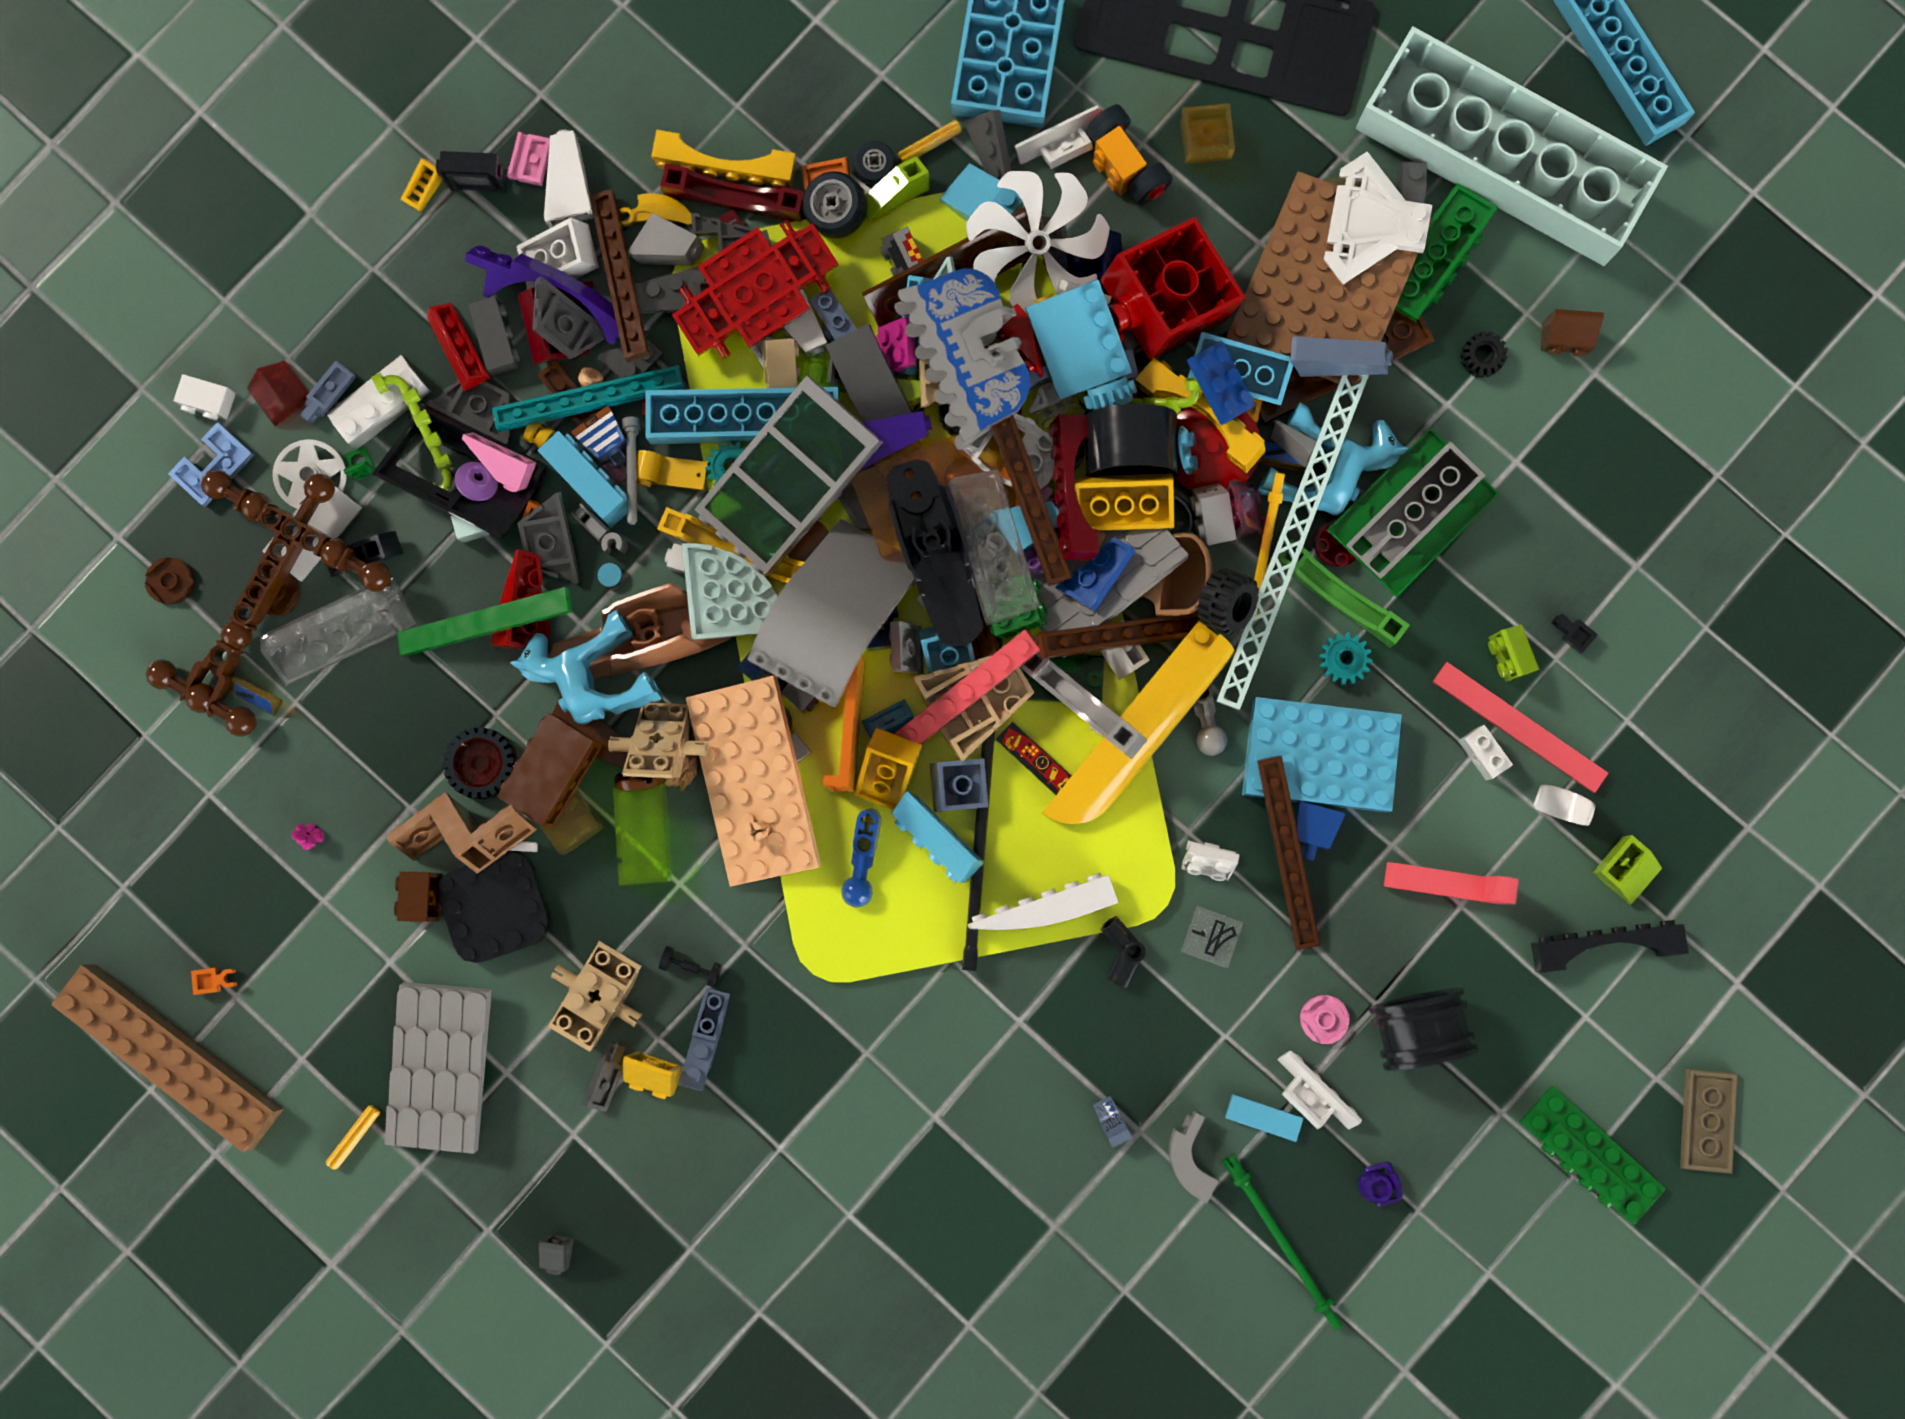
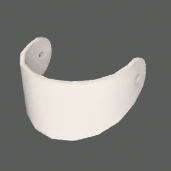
(1564, 805)

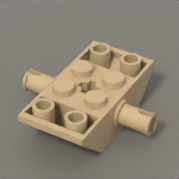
(658, 742)
(581, 1016)

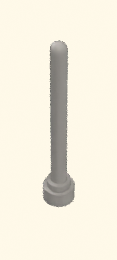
(631, 427)

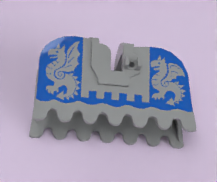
(954, 323)

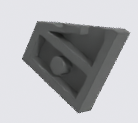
(618, 365)

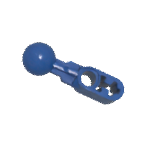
(857, 890)

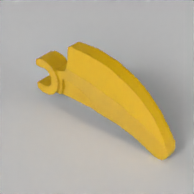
(661, 206)

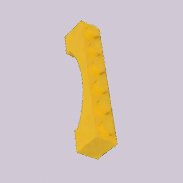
(774, 169)
(1160, 382)

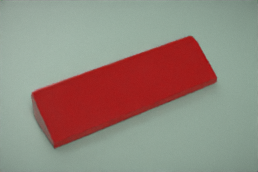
(457, 346)

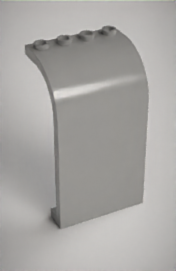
(831, 612)

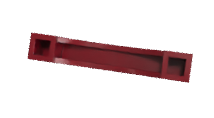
(770, 202)
(1077, 537)

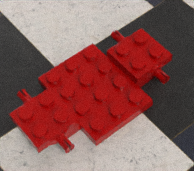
(754, 288)

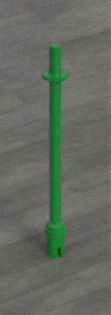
(1242, 1180)

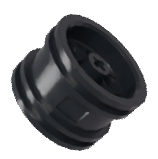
(1423, 1029)

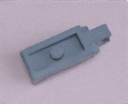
(327, 391)

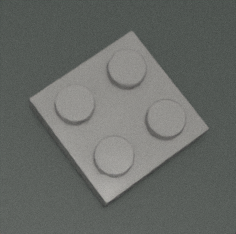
(906, 648)

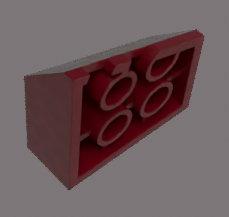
(541, 349)

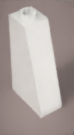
(566, 181)
(807, 333)

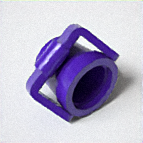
(1378, 1187)

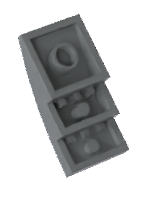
(868, 376)

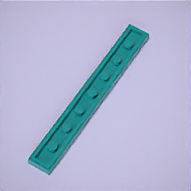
(585, 398)

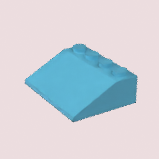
(1078, 339)

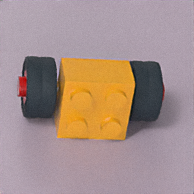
(1122, 161)

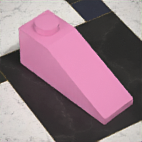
(503, 464)

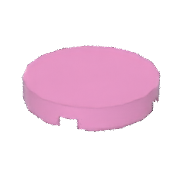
(1324, 1019)

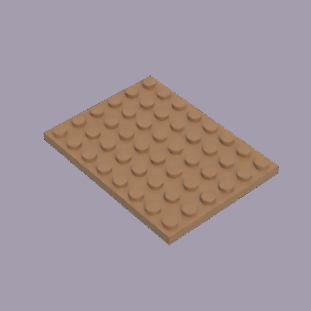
(1298, 292)

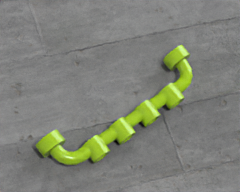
(1174, 403)
(422, 420)

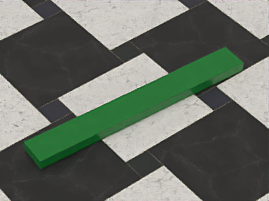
(485, 621)

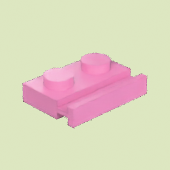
(529, 159)

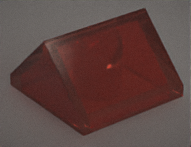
(278, 391)

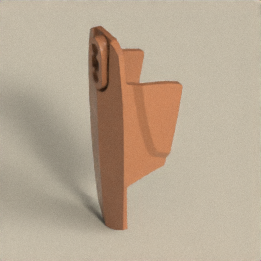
(660, 631)

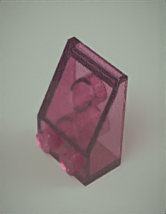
(1245, 510)

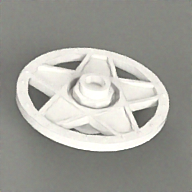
(307, 465)

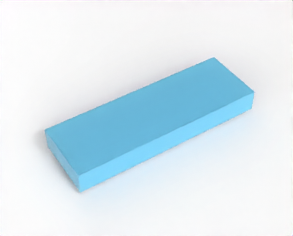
(1264, 1117)

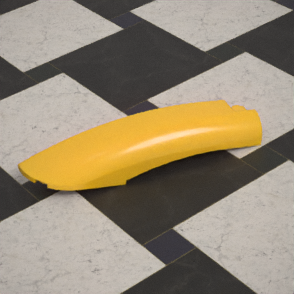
(1151, 714)

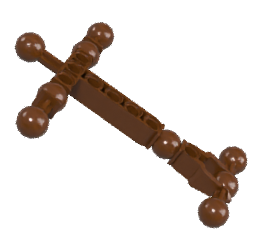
(238, 632)

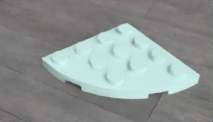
(724, 593)

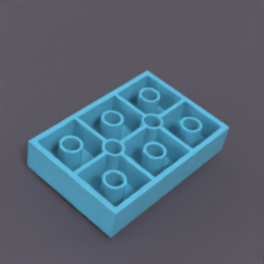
(1007, 59)
(1326, 752)

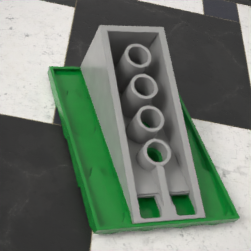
(1400, 529)

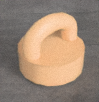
(589, 376)

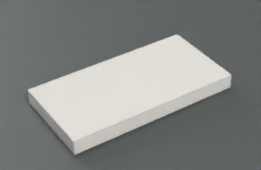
(330, 518)

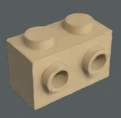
(780, 362)

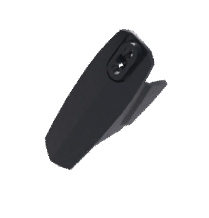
(935, 551)

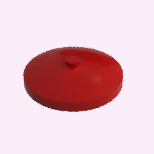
(1211, 452)

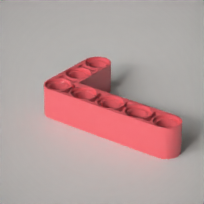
(1451, 884)

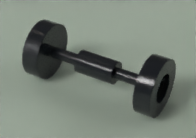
(689, 966)

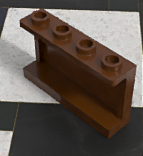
(549, 771)

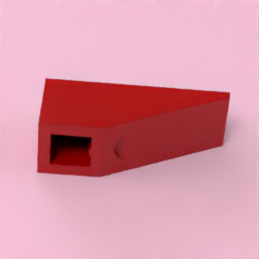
(1020, 327)

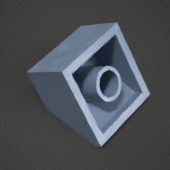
(958, 785)

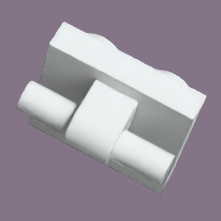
(1209, 860)

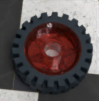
(462, 758)

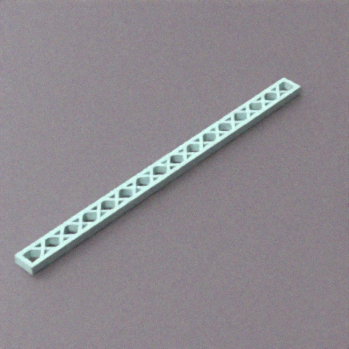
(1283, 538)

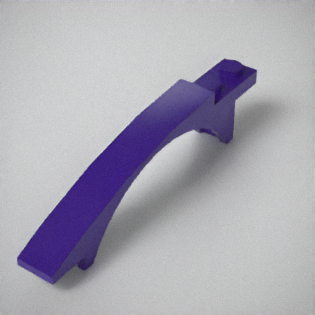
(504, 271)

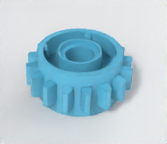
(1111, 393)

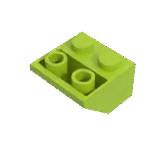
(1512, 653)
(1628, 868)

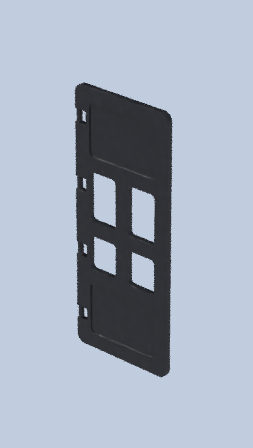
(1313, 51)

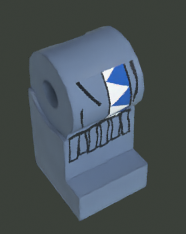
(1112, 1122)

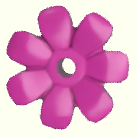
(307, 835)

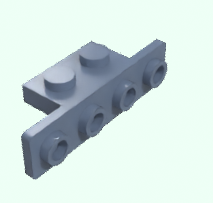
(833, 316)

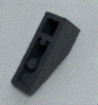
(374, 549)

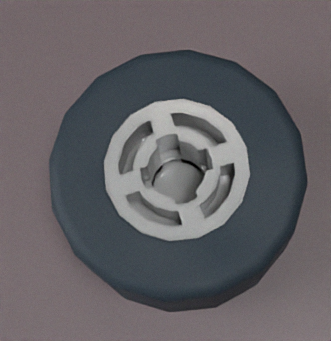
(873, 172)

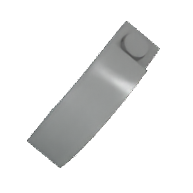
(1180, 1154)

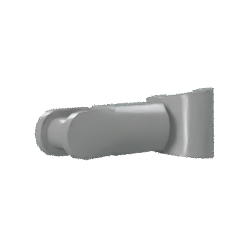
(600, 531)

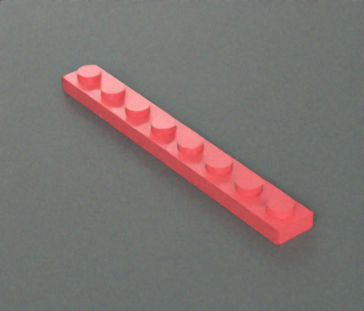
(970, 688)

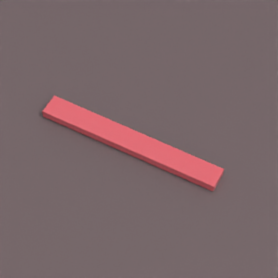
(1520, 727)

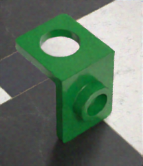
(361, 469)

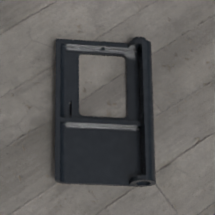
(492, 515)

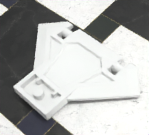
(1371, 220)

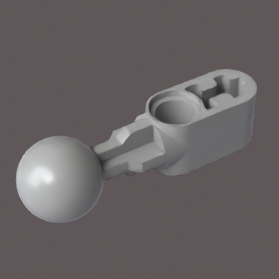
(1211, 738)

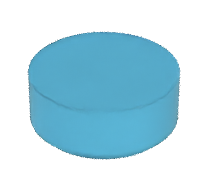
(610, 575)

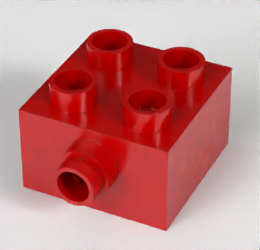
(1171, 288)

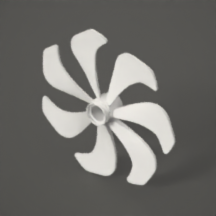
(1030, 190)

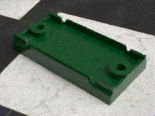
(1079, 668)

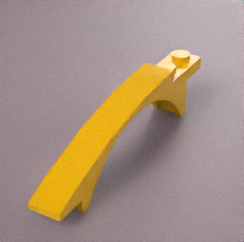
(695, 531)

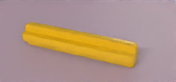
(930, 141)
(352, 1137)

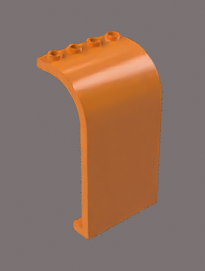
(850, 737)

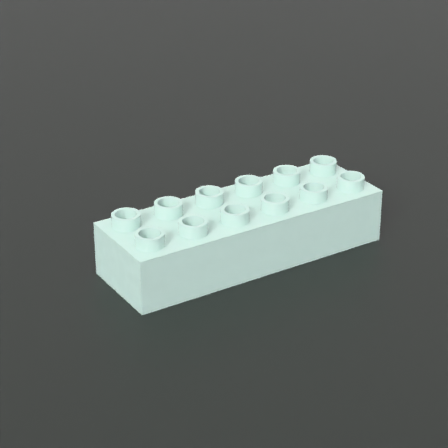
(1511, 147)

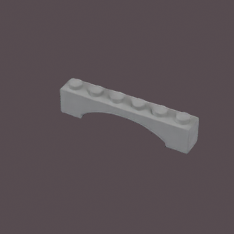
(1084, 704)

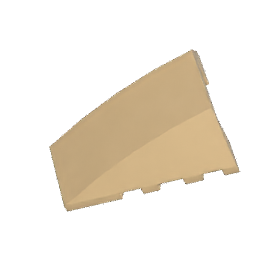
(983, 716)

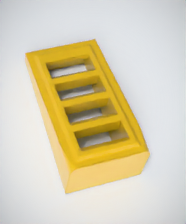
(434, 182)

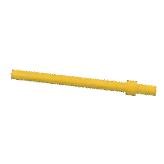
(1275, 498)

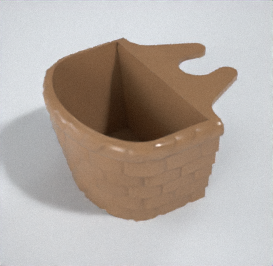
(1181, 589)

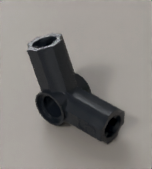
(1122, 939)

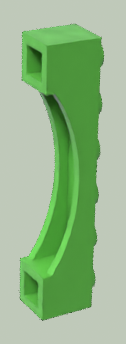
(1371, 617)

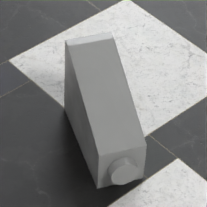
(665, 244)

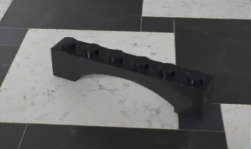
(1553, 955)

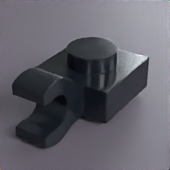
(1576, 634)

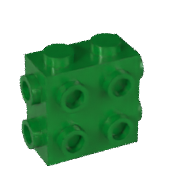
(1025, 621)

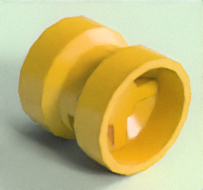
(537, 434)

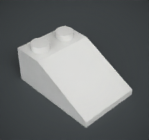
(564, 247)

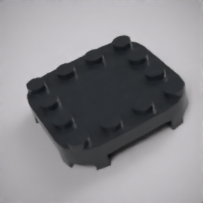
(494, 909)

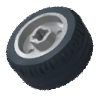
(849, 209)

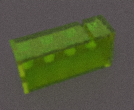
(642, 836)

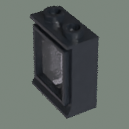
(472, 171)

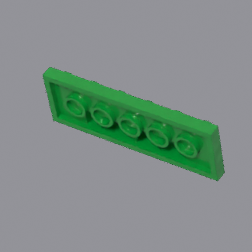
(1450, 237)
(1591, 1156)

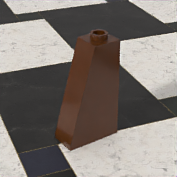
(598, 731)

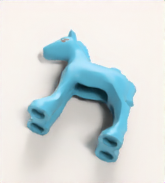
(1350, 462)
(574, 676)

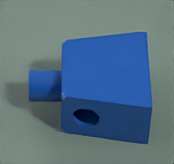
(1316, 827)

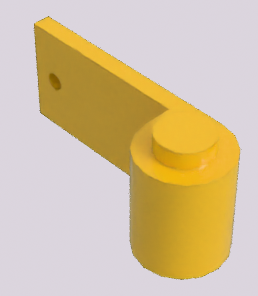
(669, 471)

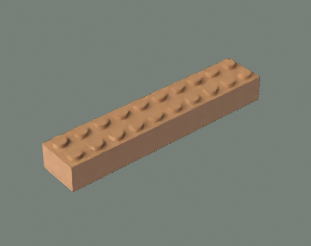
(167, 1057)

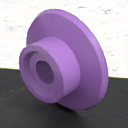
(472, 488)

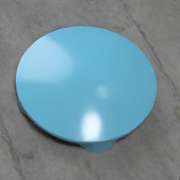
(1184, 442)

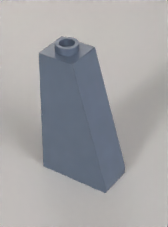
(1339, 357)

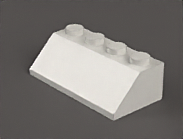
(368, 411)

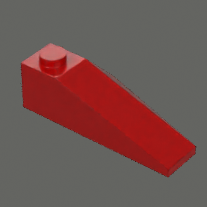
(522, 582)

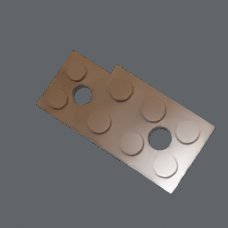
(469, 843)

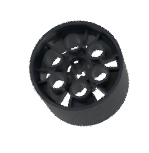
(1132, 440)

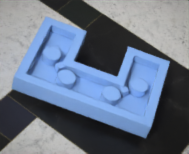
(230, 458)

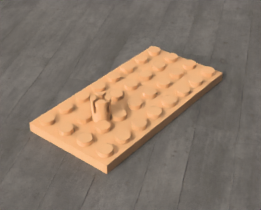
(754, 781)

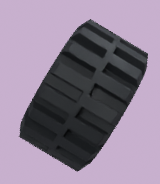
(1228, 601)

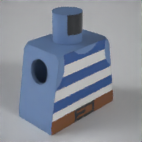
(603, 437)

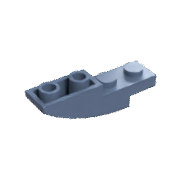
(704, 1039)

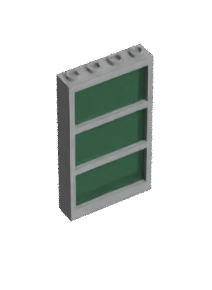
(788, 476)

